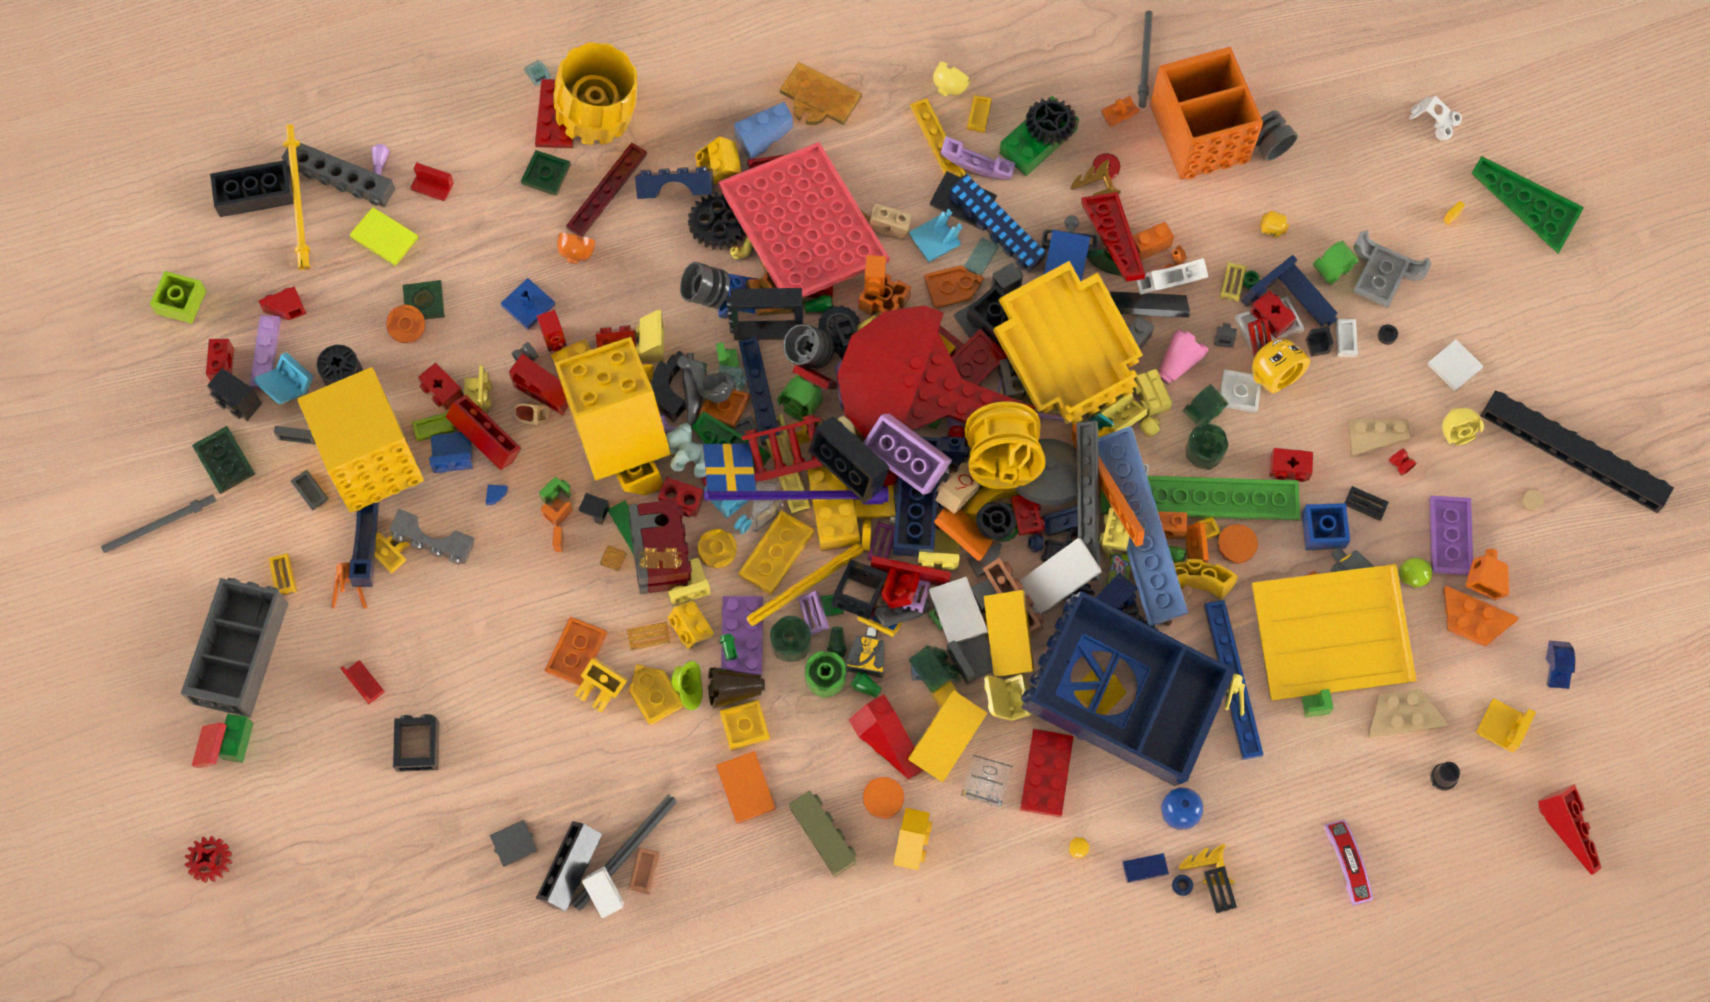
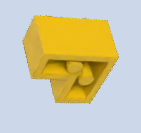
(912, 837)

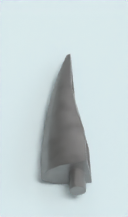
(692, 396)

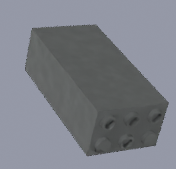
(235, 647)

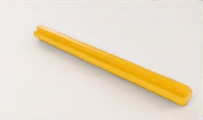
(804, 584)

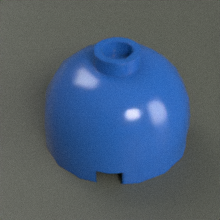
(1182, 808)

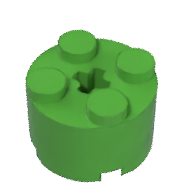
(1335, 262)
(800, 398)
(828, 663)

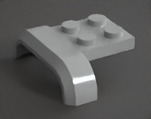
(1384, 270)

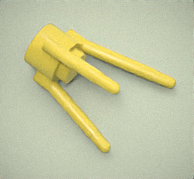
(1233, 688)

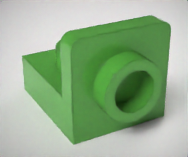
(727, 357)
(552, 489)

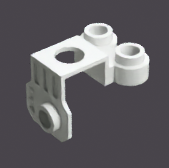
(1444, 122)

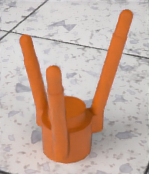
(342, 576)

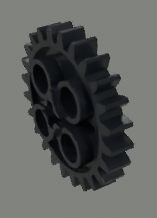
(705, 211)

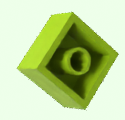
(178, 297)

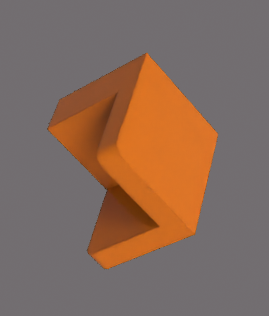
(557, 511)

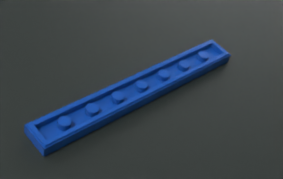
(1227, 654)

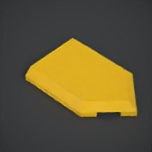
(654, 693)

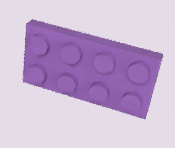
(1451, 535)
(747, 637)

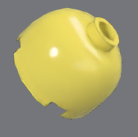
(950, 80)
(1461, 426)

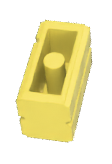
(1152, 392)

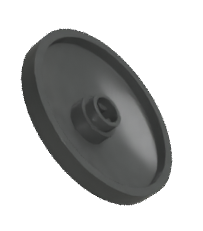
(1059, 478)

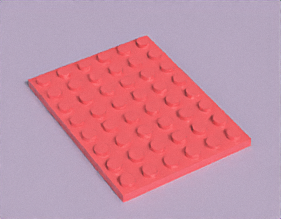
(802, 220)

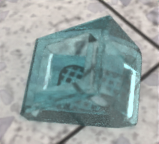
(536, 72)

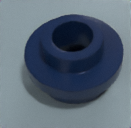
(1036, 542)
(1188, 882)

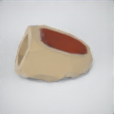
(532, 413)

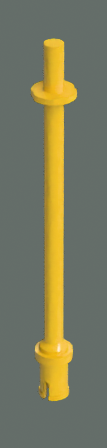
(301, 249)

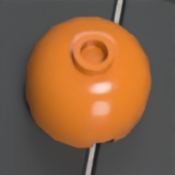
(575, 247)

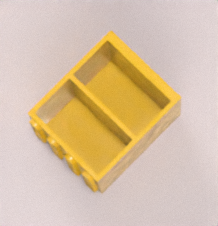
(613, 408)
(360, 440)

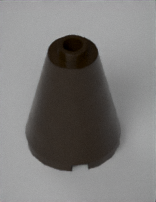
(732, 686)

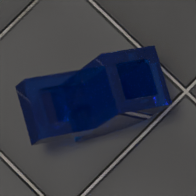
(1562, 664)

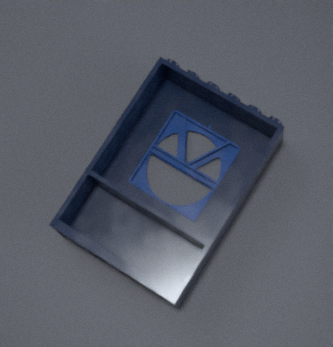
(1173, 700)

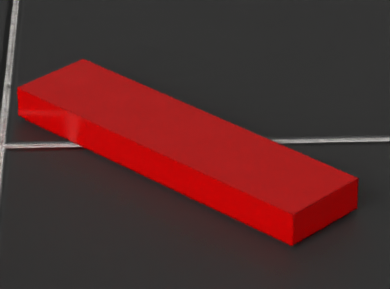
(931, 575)

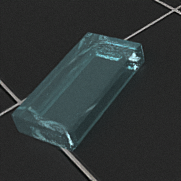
(981, 256)

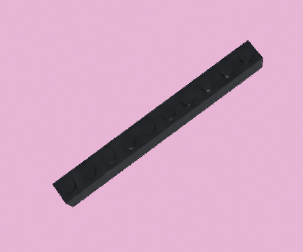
(1577, 451)

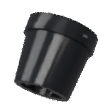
(1445, 776)

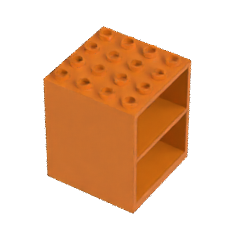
(1205, 113)

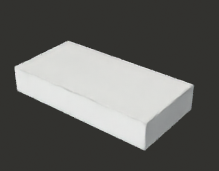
(1346, 337)

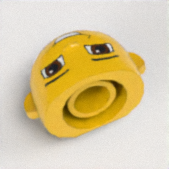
(1279, 365)

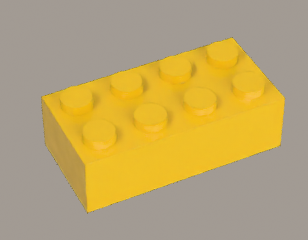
(833, 517)

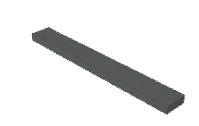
(1088, 488)

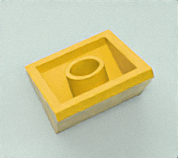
(1110, 698)

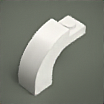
(1173, 276)

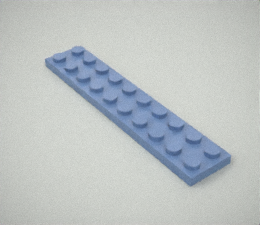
(1152, 561)

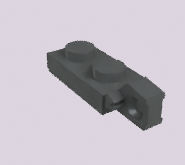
(897, 615)

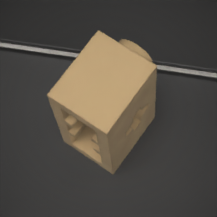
(889, 221)

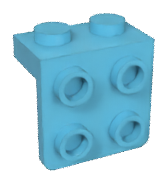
(286, 381)

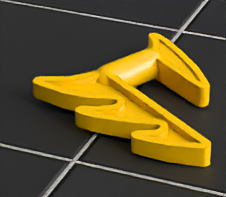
(1214, 857)

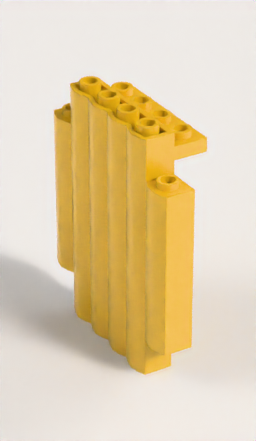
(1068, 343)

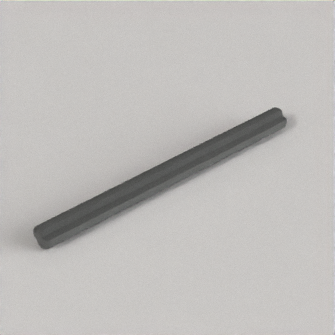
(630, 845)

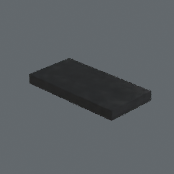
(1151, 304)

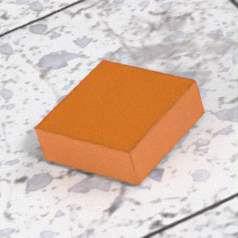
(558, 536)

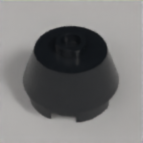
(996, 520)

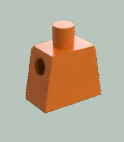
(1489, 576)

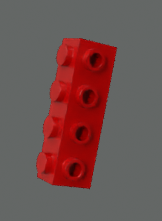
(483, 432)

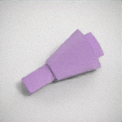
(379, 154)

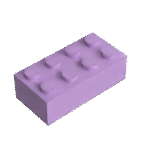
(907, 453)

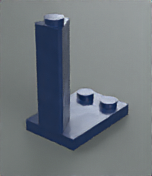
(1299, 286)

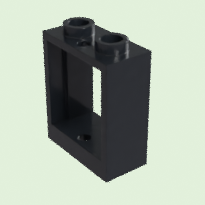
(856, 572)
(416, 764)

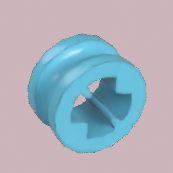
(743, 524)

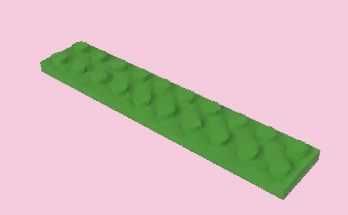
(1223, 497)

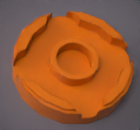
(405, 324)
(1237, 543)
(883, 797)

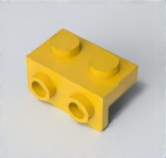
(689, 624)

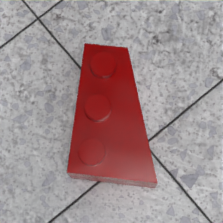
(538, 384)

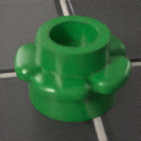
(1254, 276)

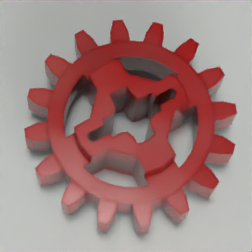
(215, 854)

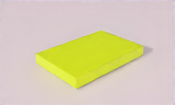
(384, 236)

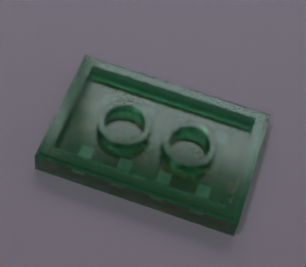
(223, 459)

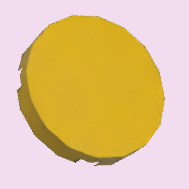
(717, 548)

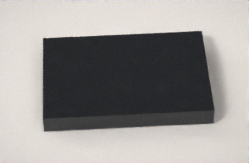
(942, 201)

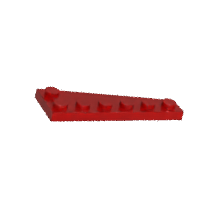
(1113, 228)

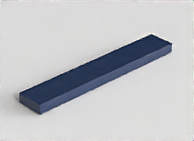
(758, 386)

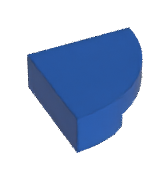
(495, 493)

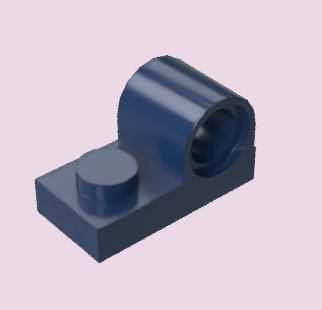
(1061, 521)

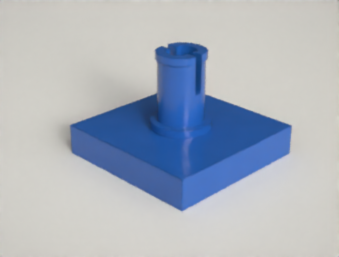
(527, 303)

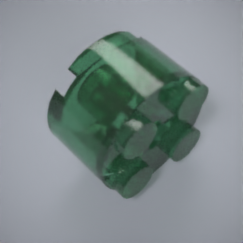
(1206, 406)
(1204, 456)
(790, 650)

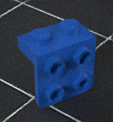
(450, 452)

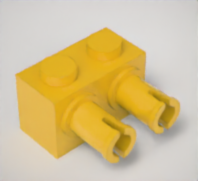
(603, 677)

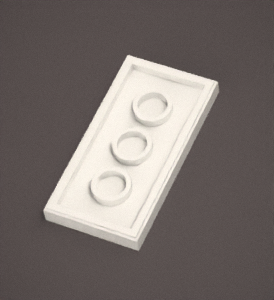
(1060, 576)

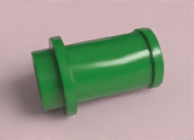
(729, 647)

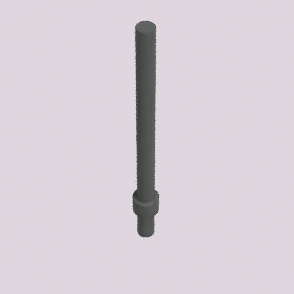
(1143, 88)
(195, 506)

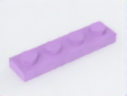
(265, 347)

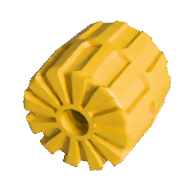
(595, 92)

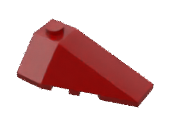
(884, 732)
(1564, 815)

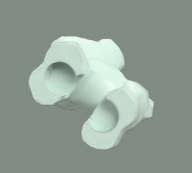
(681, 443)

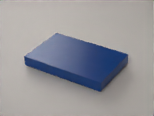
(1066, 248)

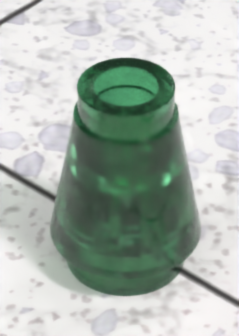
(837, 641)

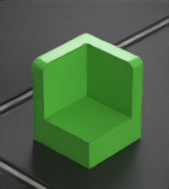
(1318, 704)

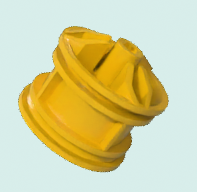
(1004, 445)

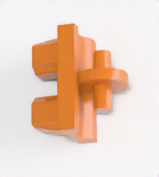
(1119, 111)

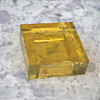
(613, 558)

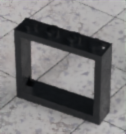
(764, 299)

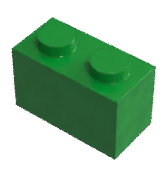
(235, 738)

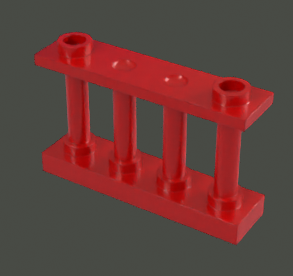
(780, 468)

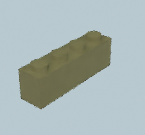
(822, 833)

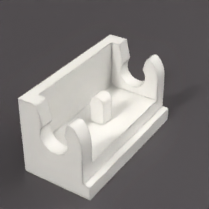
(603, 892)

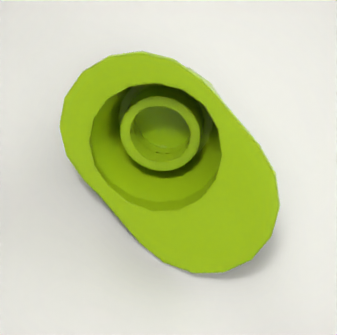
(688, 684)

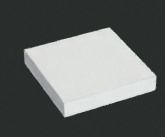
(1455, 365)
(1240, 391)

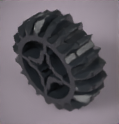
(1047, 127)

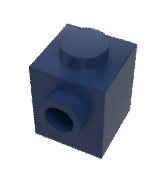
(955, 449)

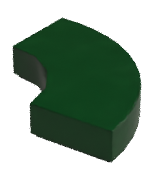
(1103, 261)

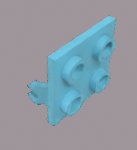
(935, 237)

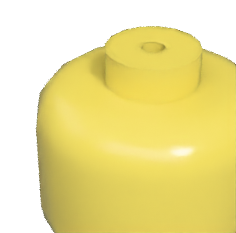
(1149, 426)

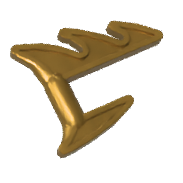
(1101, 173)

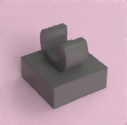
(1225, 336)

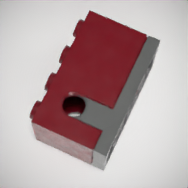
(659, 527)

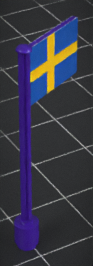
(732, 477)

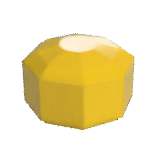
(1078, 848)

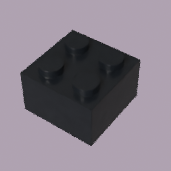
(234, 395)

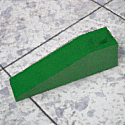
(716, 432)

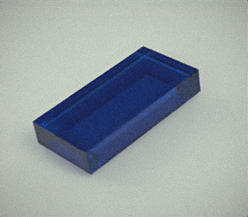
(1145, 868)

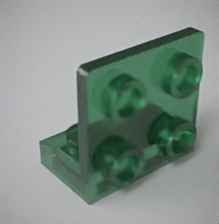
(934, 668)

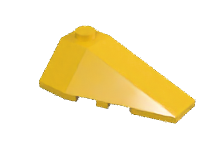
(641, 479)

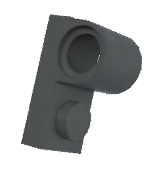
(1008, 381)

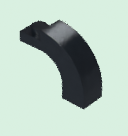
(666, 399)

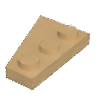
(1371, 434)

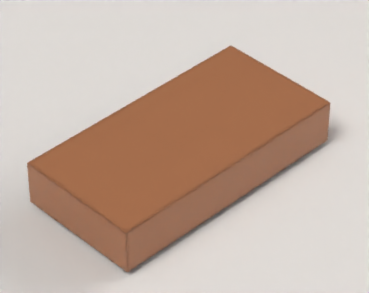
(644, 870)

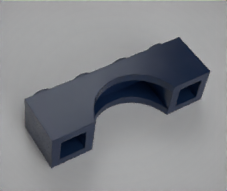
(698, 181)

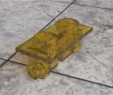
(652, 558)

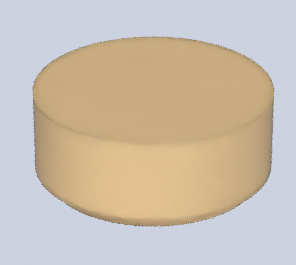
(1533, 500)

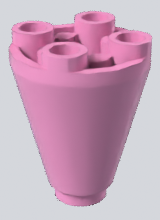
(1180, 356)

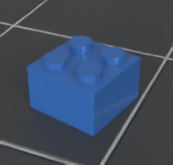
(1325, 526)

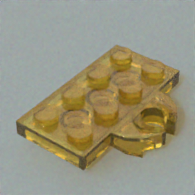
(819, 96)

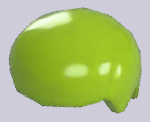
(1415, 572)

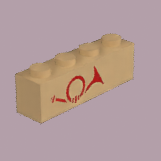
(957, 489)

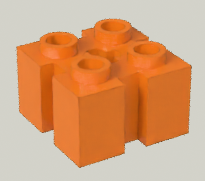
(894, 296)

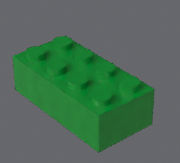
(1026, 151)

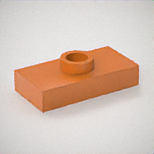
(1197, 542)

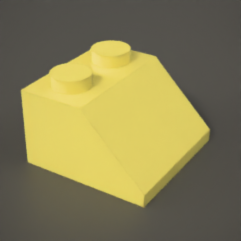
(651, 337)

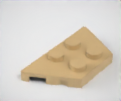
(1404, 713)

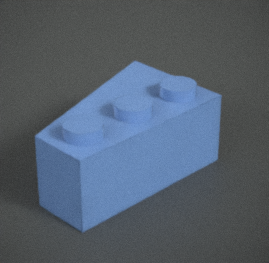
(763, 129)

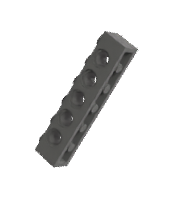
(348, 172)

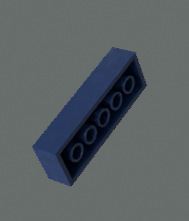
(915, 516)

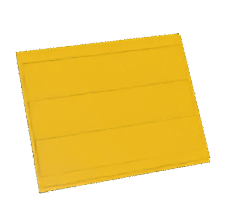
(1333, 632)

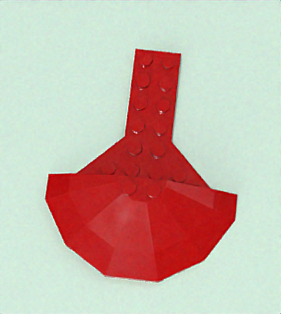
(906, 371)

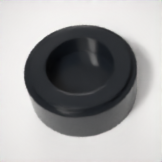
(1387, 334)

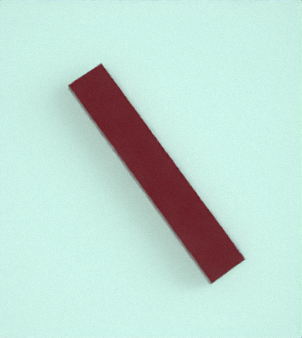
(606, 190)

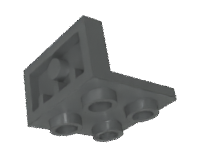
(971, 657)

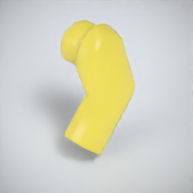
(739, 253)

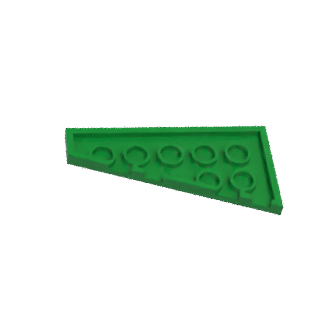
(1538, 207)

